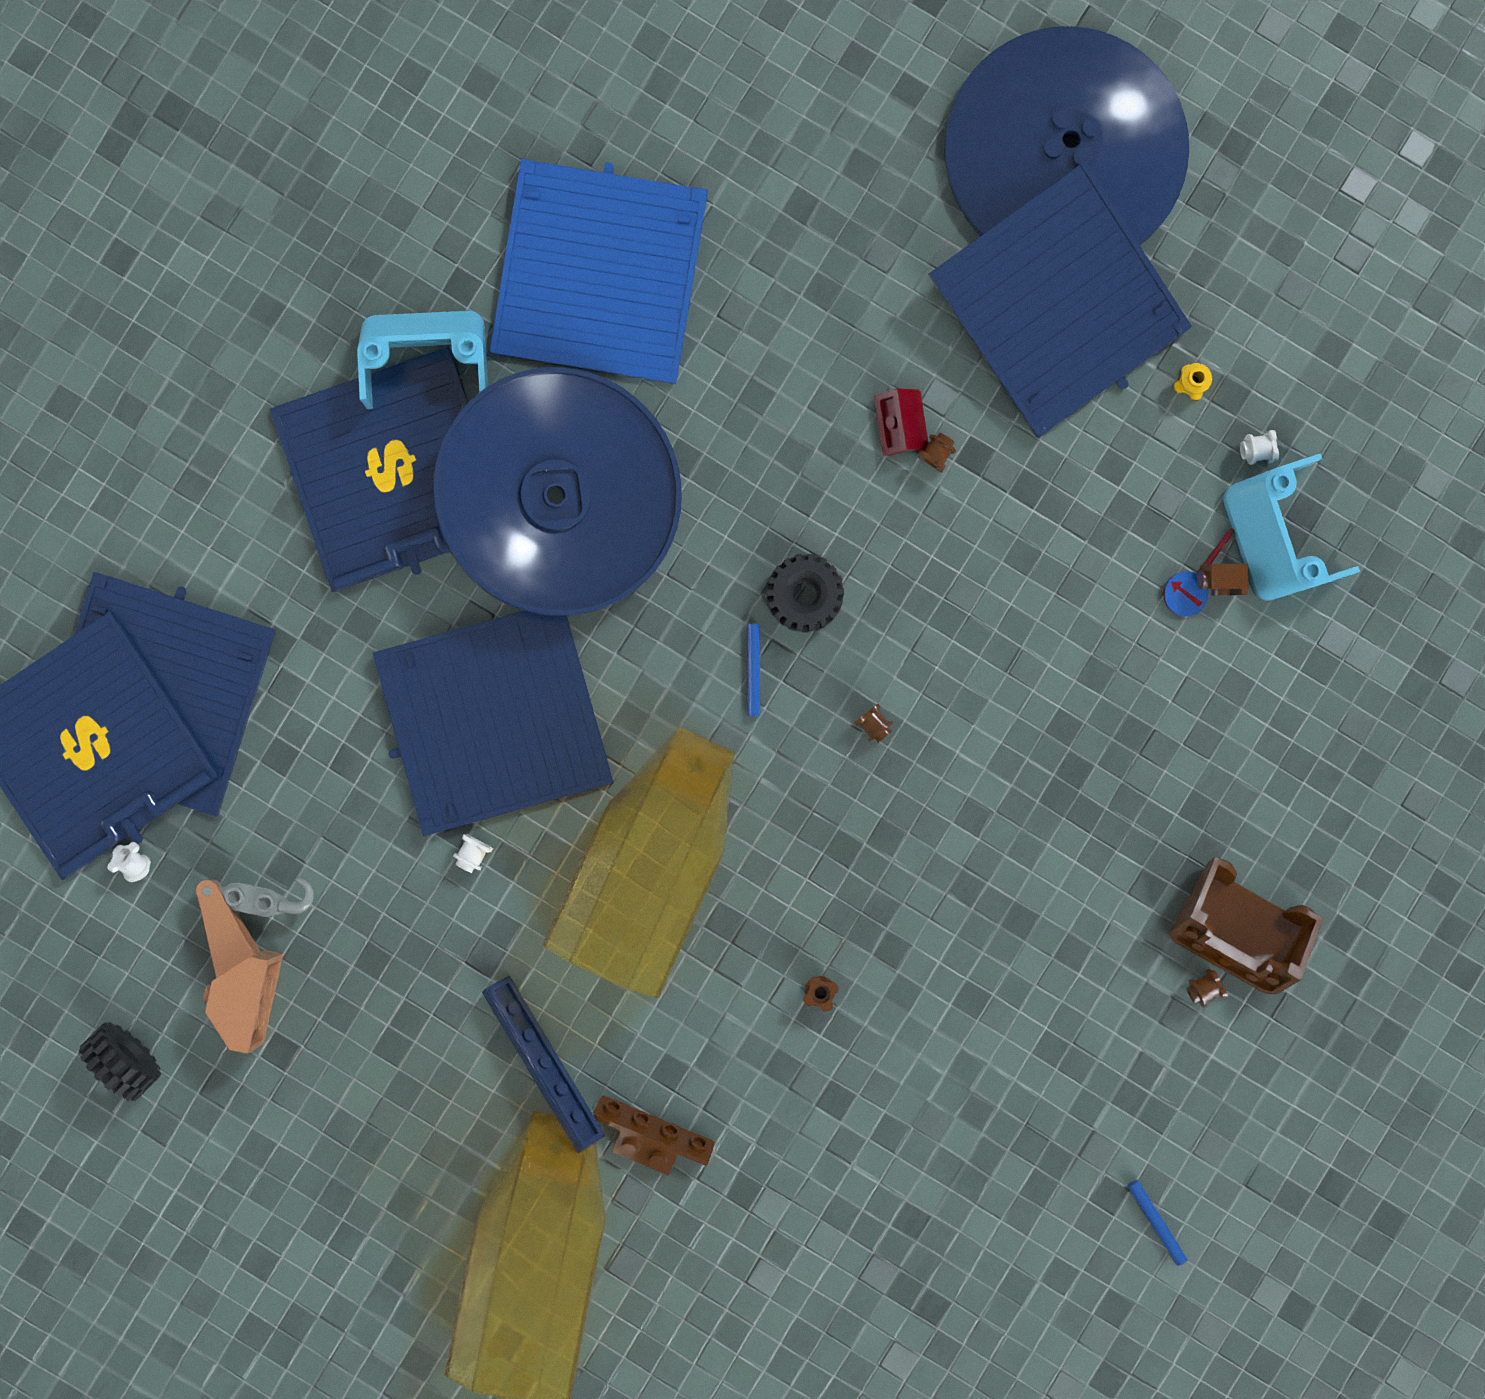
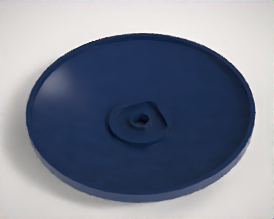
(1058, 82)
(570, 435)

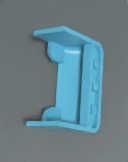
(457, 328)
(1264, 536)

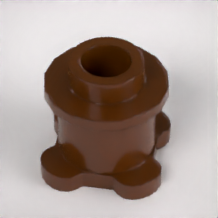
(937, 451)
(875, 724)
(1206, 988)
(824, 1001)

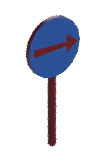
(1182, 591)

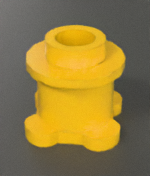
(1188, 386)

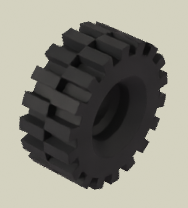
(805, 569)
(119, 1061)

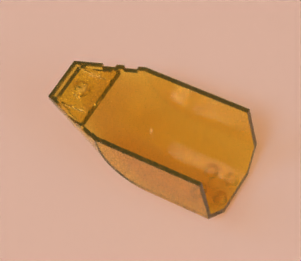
(648, 866)
(531, 1270)

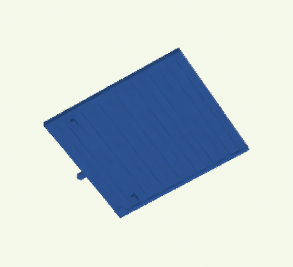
(598, 271)

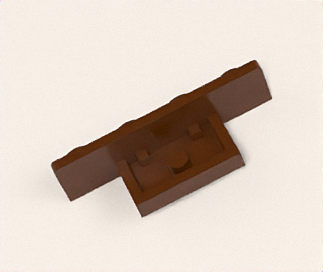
(651, 1139)

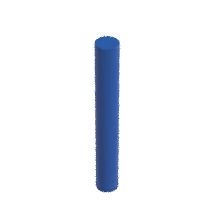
(753, 653)
(1157, 1222)

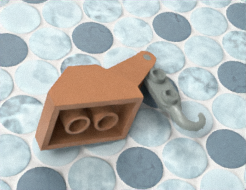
(245, 977)

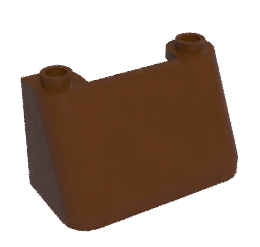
(1245, 931)

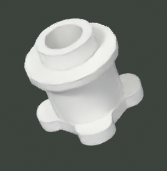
(1260, 448)
(471, 853)
(129, 862)

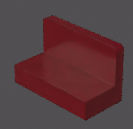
(901, 421)

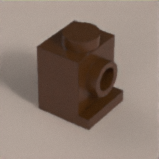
(1224, 579)

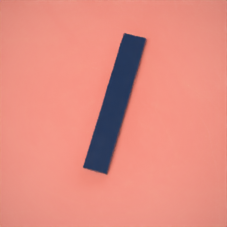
(543, 1064)

